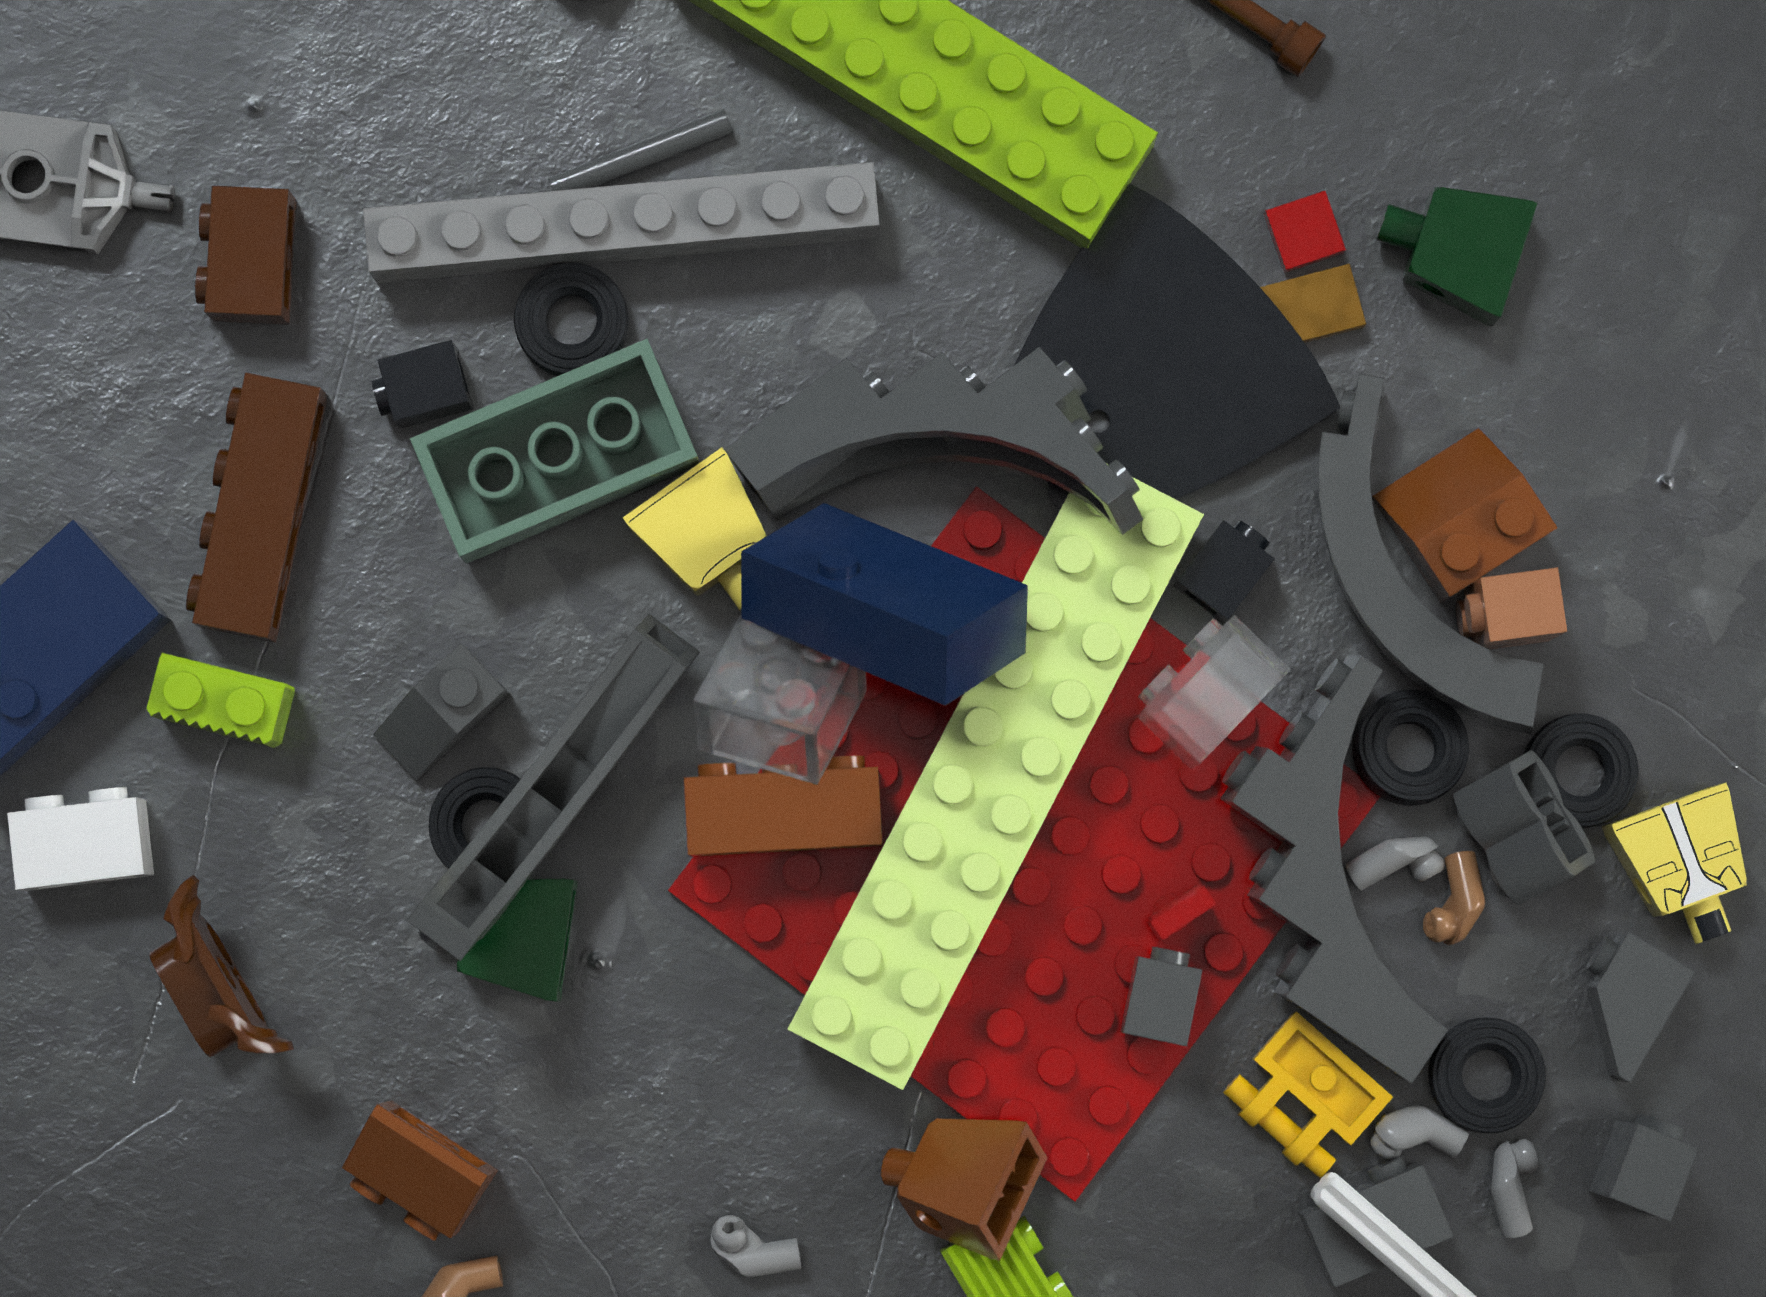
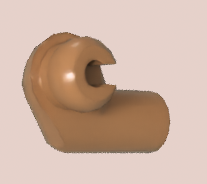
(1464, 904)
(466, 1278)

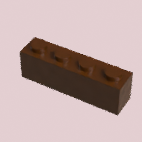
(258, 507)

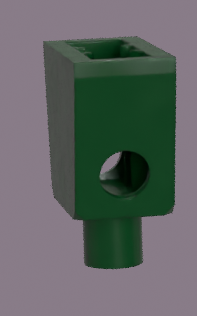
(1462, 247)
(528, 941)

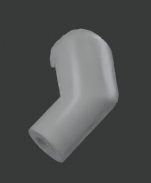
(1393, 855)
(1414, 1126)
(1507, 1188)
(748, 1253)

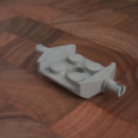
(83, 184)

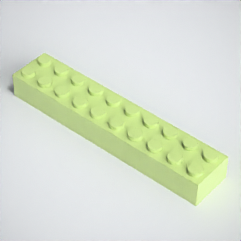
(990, 787)

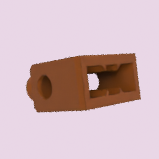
(967, 1180)

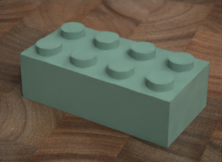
(555, 451)

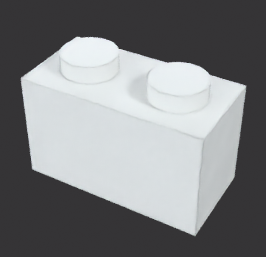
(80, 841)

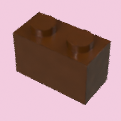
(247, 255)

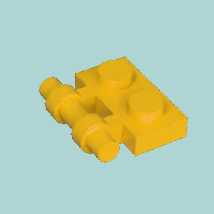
(1322, 1080)

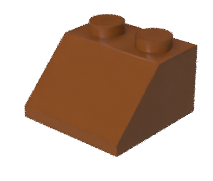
(1463, 513)
(417, 1170)

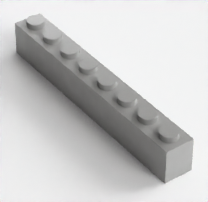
(622, 222)

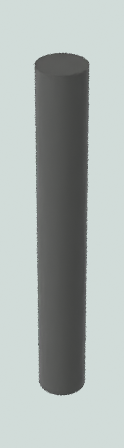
(644, 153)

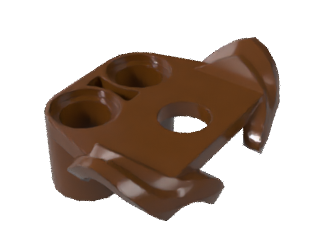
(208, 984)

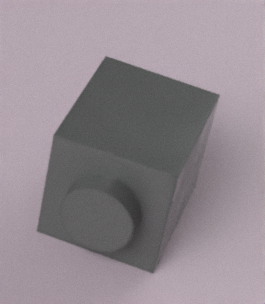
(1161, 997)

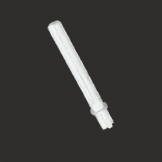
(1385, 1239)

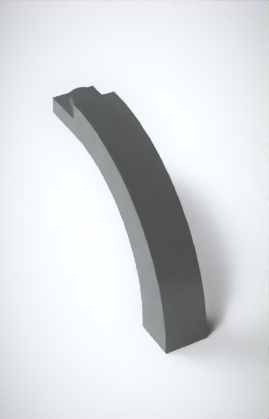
(1421, 645)

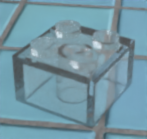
(1212, 692)
(776, 703)

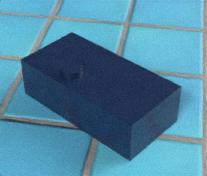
(884, 603)
(63, 632)

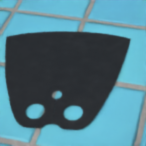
(1177, 351)

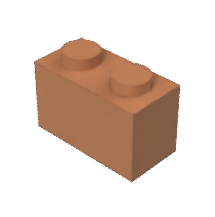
(1513, 609)

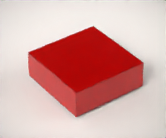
(1304, 231)
(1180, 912)

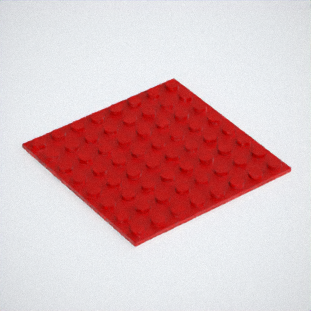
(1050, 981)

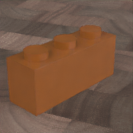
(781, 813)

